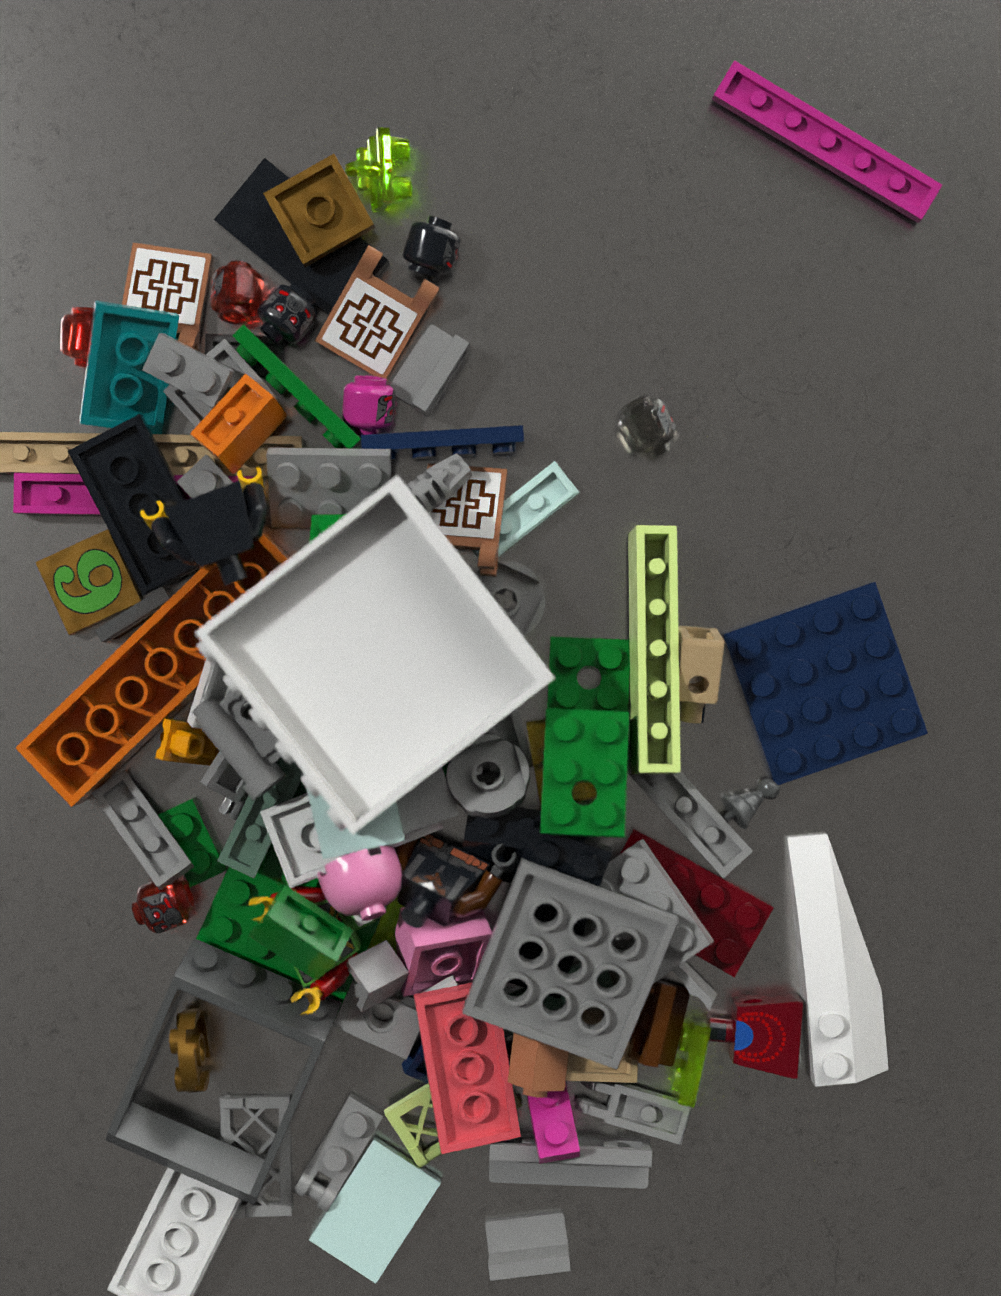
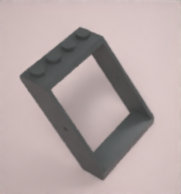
(249, 994)

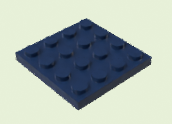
(824, 683)

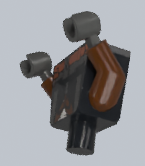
(446, 881)

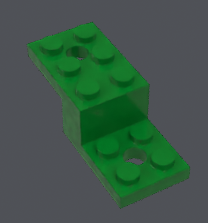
(586, 738)

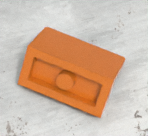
(239, 423)

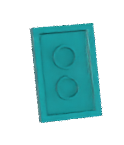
(114, 375)

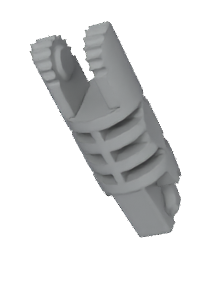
(440, 482)

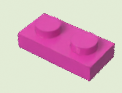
(553, 1126)

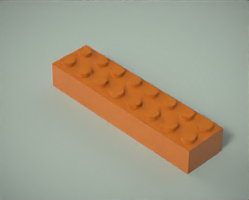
(138, 684)

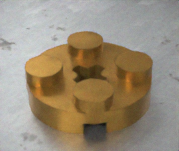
(192, 1046)

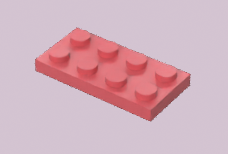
(465, 1072)

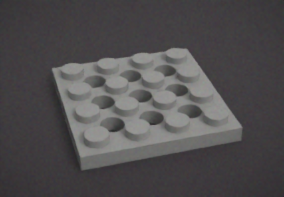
(564, 1027)

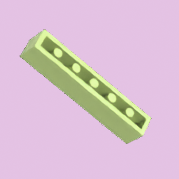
(654, 650)

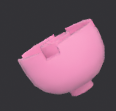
(362, 882)

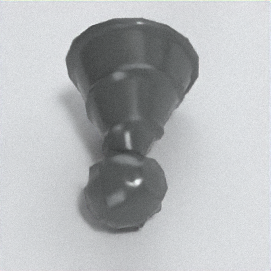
(744, 805)

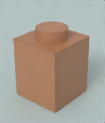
(537, 1066)

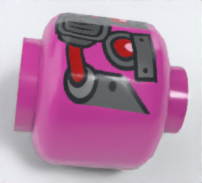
(368, 404)

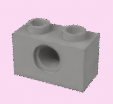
(392, 1035)

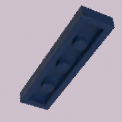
(461, 441)

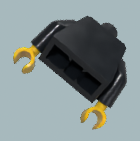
(214, 526)

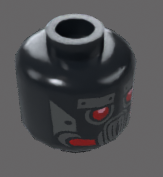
(431, 247)
(287, 313)

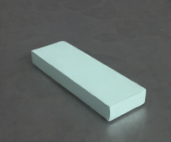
(533, 505)

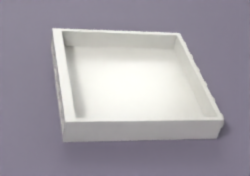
(373, 656)

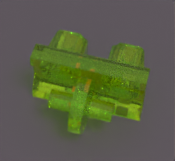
(376, 164)

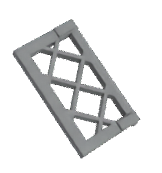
(284, 1173)

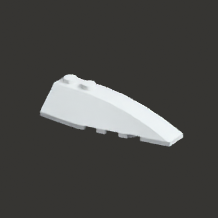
(834, 970)

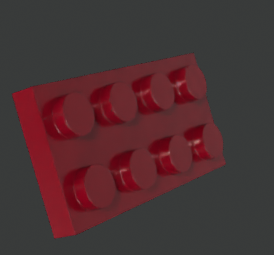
(724, 909)

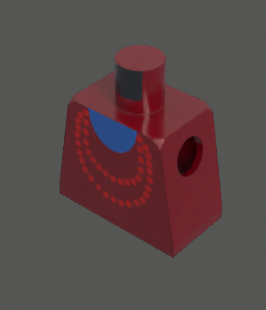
(763, 1033)

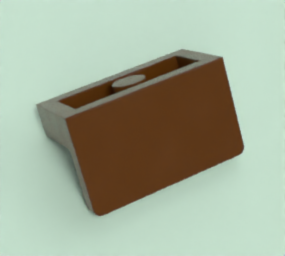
(659, 1025)

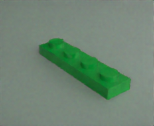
(283, 379)

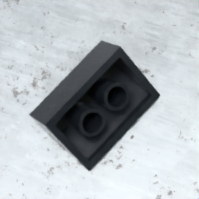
(509, 829)

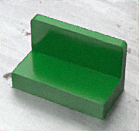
(301, 933)

